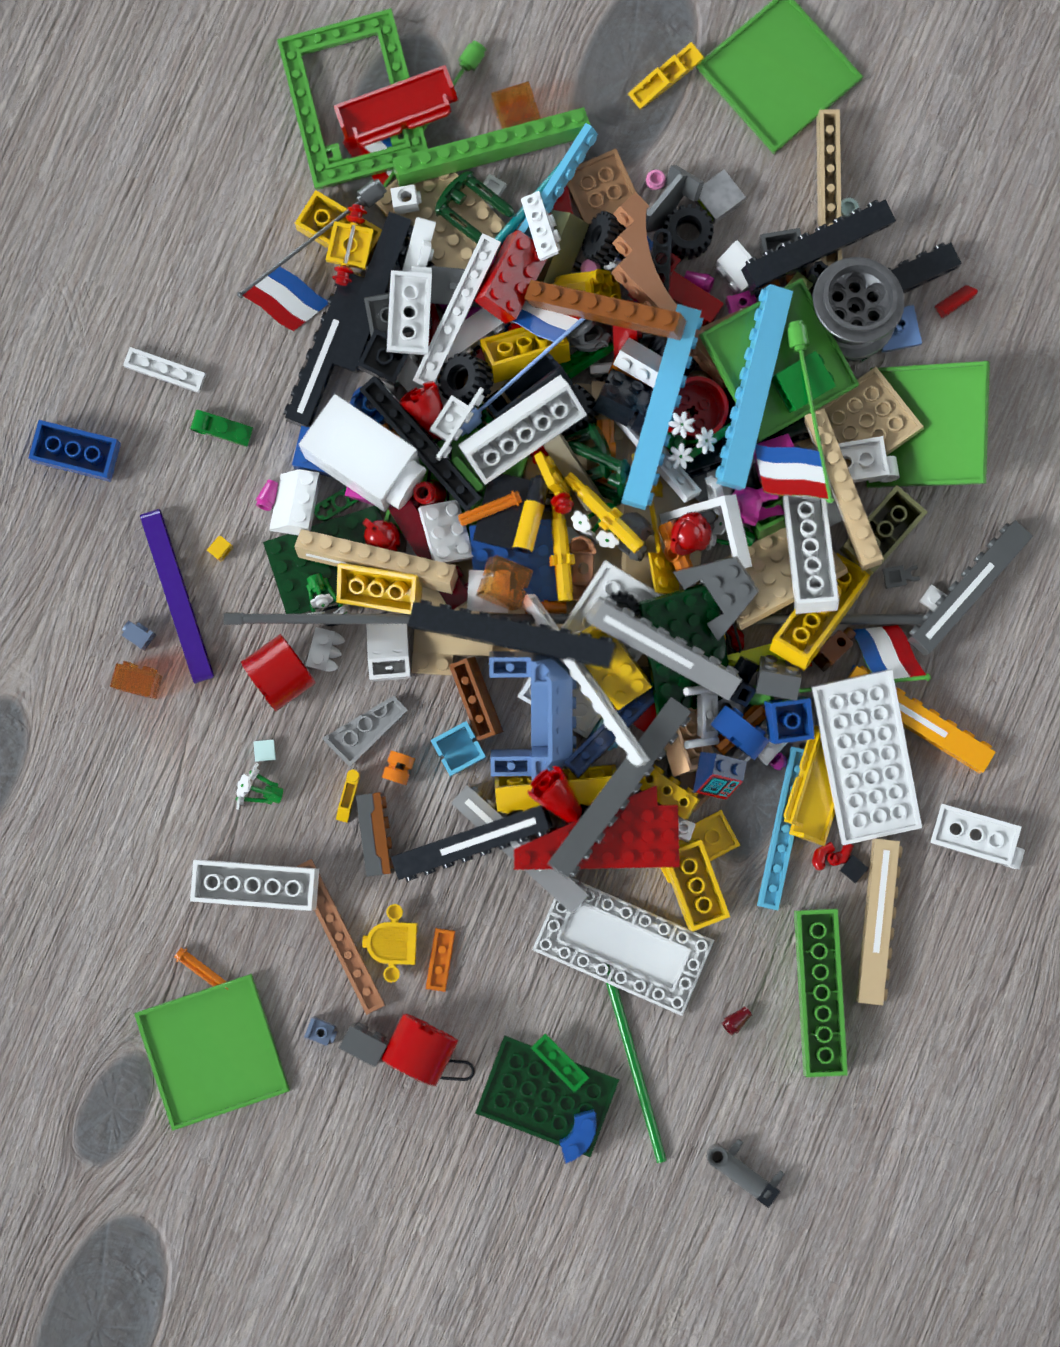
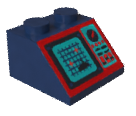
(718, 775)

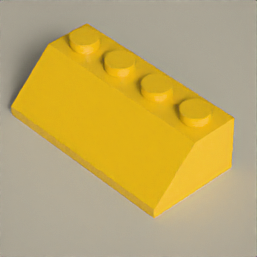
(515, 349)
(377, 588)

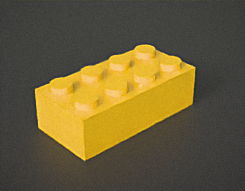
(320, 212)
(625, 679)
(697, 887)

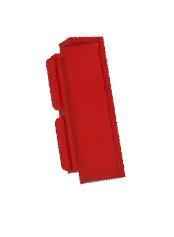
(397, 107)

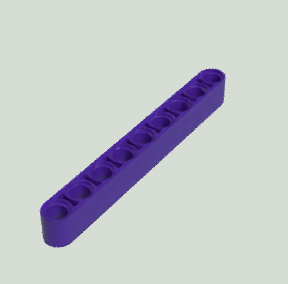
(177, 596)

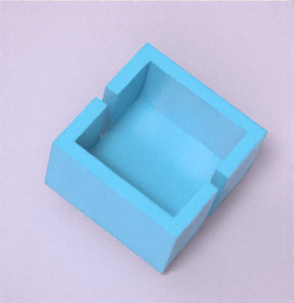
(458, 749)

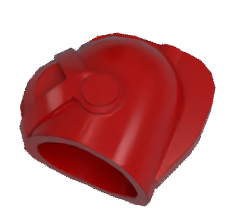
(381, 534)
(690, 534)

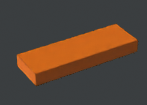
(440, 959)

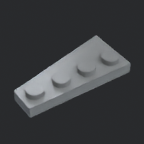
(360, 734)

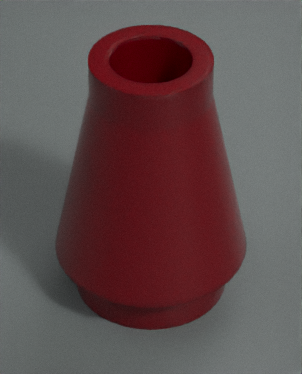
(736, 1020)

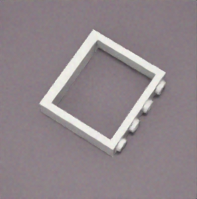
(732, 521)

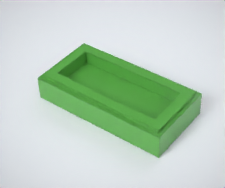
(469, 474)

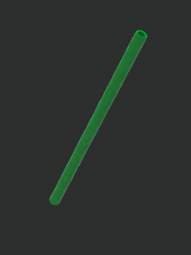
(636, 1071)

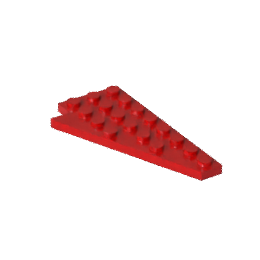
(639, 838)

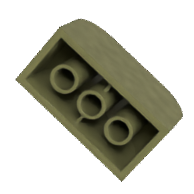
(890, 524)

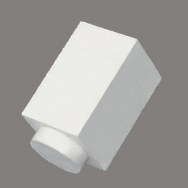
(363, 455)

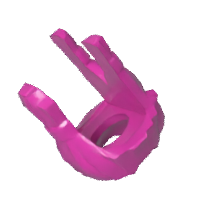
(750, 504)

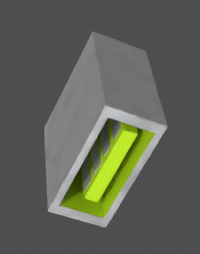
(720, 196)

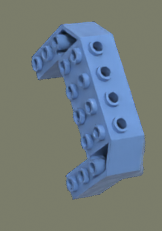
(550, 713)

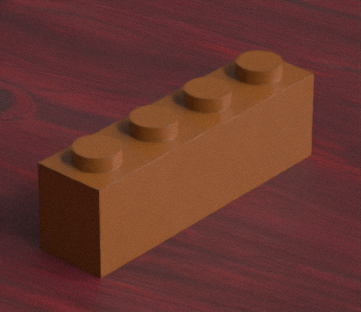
(476, 698)

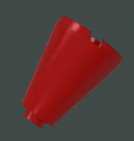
(424, 406)
(555, 794)

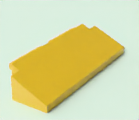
(811, 801)

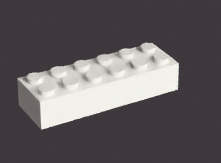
(522, 429)
(810, 554)
(254, 885)

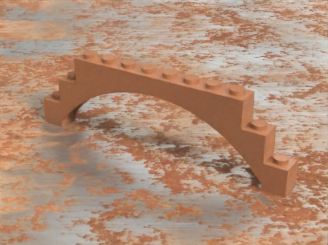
(640, 276)

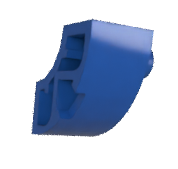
(740, 732)
(580, 1137)

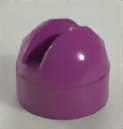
(778, 761)

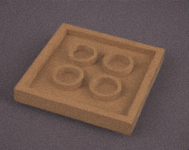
(600, 185)

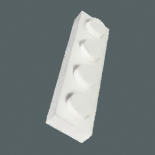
(164, 370)

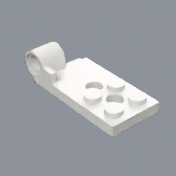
(414, 292)
(869, 460)
(997, 839)

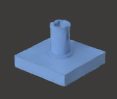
(905, 333)

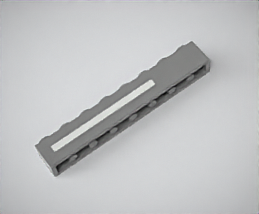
(664, 648)
(482, 812)

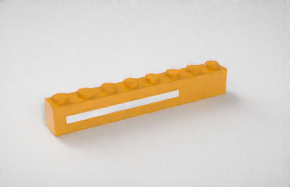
(939, 732)

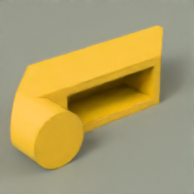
(348, 796)

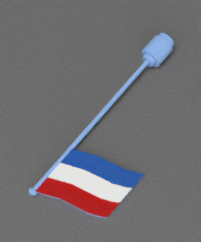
(542, 323)

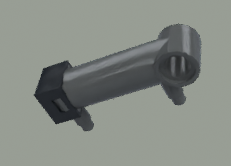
(744, 1176)

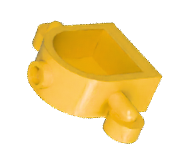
(392, 943)

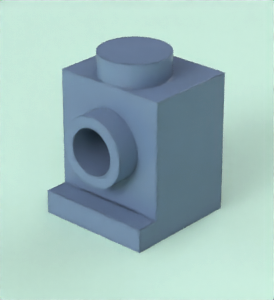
(138, 635)
(316, 1024)

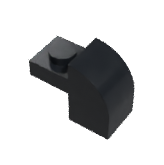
(744, 691)

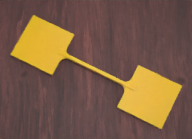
(661, 569)

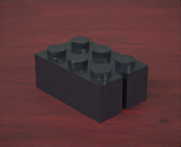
(623, 397)

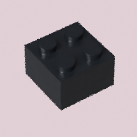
(379, 362)

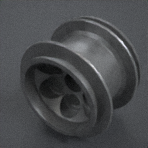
(854, 332)

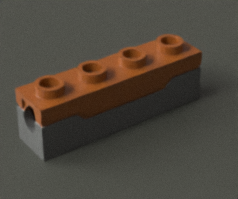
(374, 834)

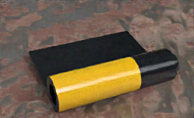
(517, 525)

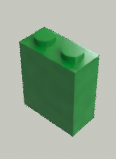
(791, 382)

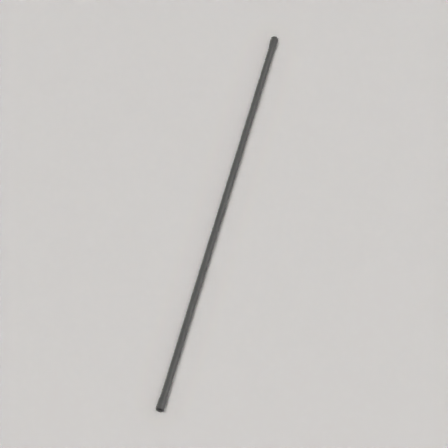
(232, 618)

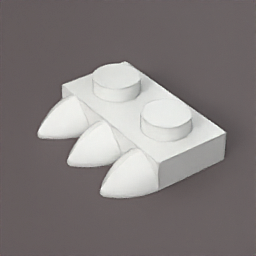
(323, 649)

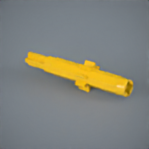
(609, 517)
(562, 558)

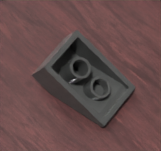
(378, 311)

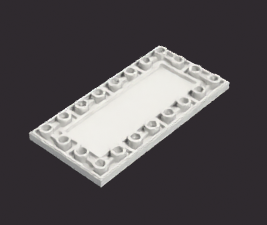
(642, 949)

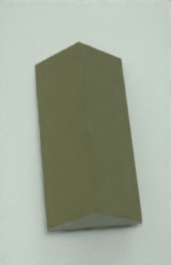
(572, 233)

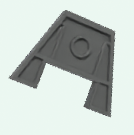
(728, 585)

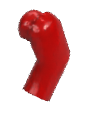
(734, 644)
(819, 855)
(840, 857)

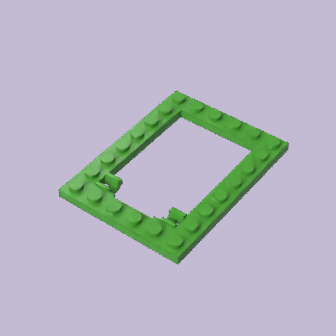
(335, 170)

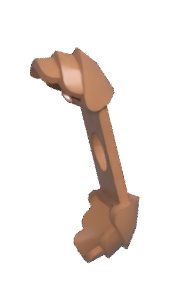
(584, 552)

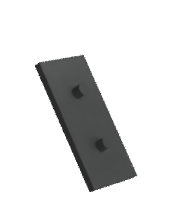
(445, 283)

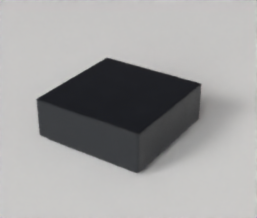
(853, 869)

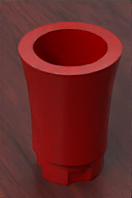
(435, 489)

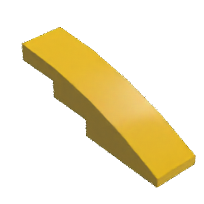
(666, 76)

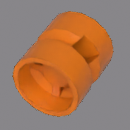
(398, 775)

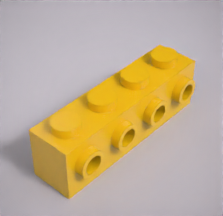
(670, 792)

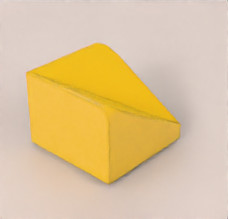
(220, 548)

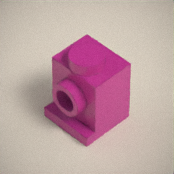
(733, 304)

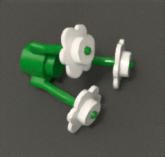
(316, 585)

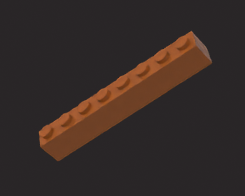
(606, 309)

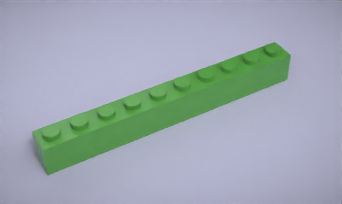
(489, 147)

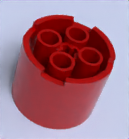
(706, 404)
(278, 672)
(419, 1050)

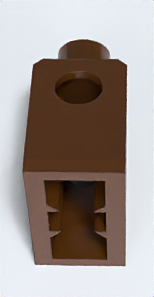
(834, 648)

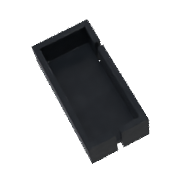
(535, 378)

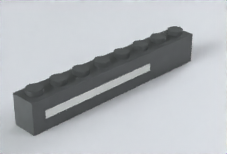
(969, 588)

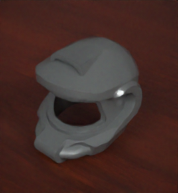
(577, 337)
(641, 528)

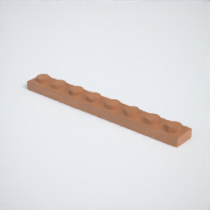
(345, 947)

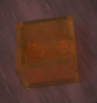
(514, 105)
(506, 584)
(136, 681)

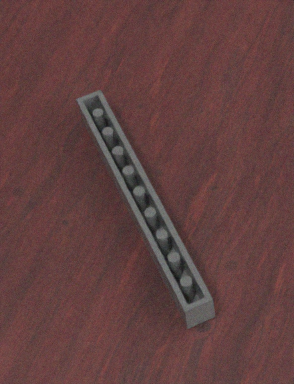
(617, 790)

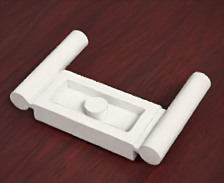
(706, 712)

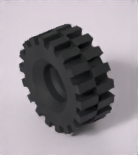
(599, 238)

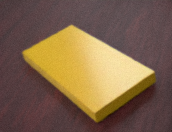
(716, 837)

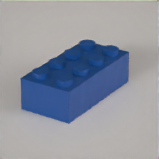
(74, 450)

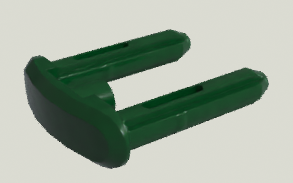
(453, 192)
(593, 432)
(617, 480)

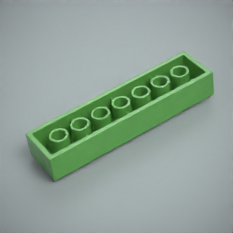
(820, 992)

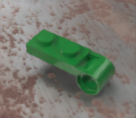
(220, 427)

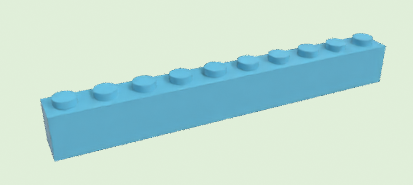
(754, 387)
(660, 412)

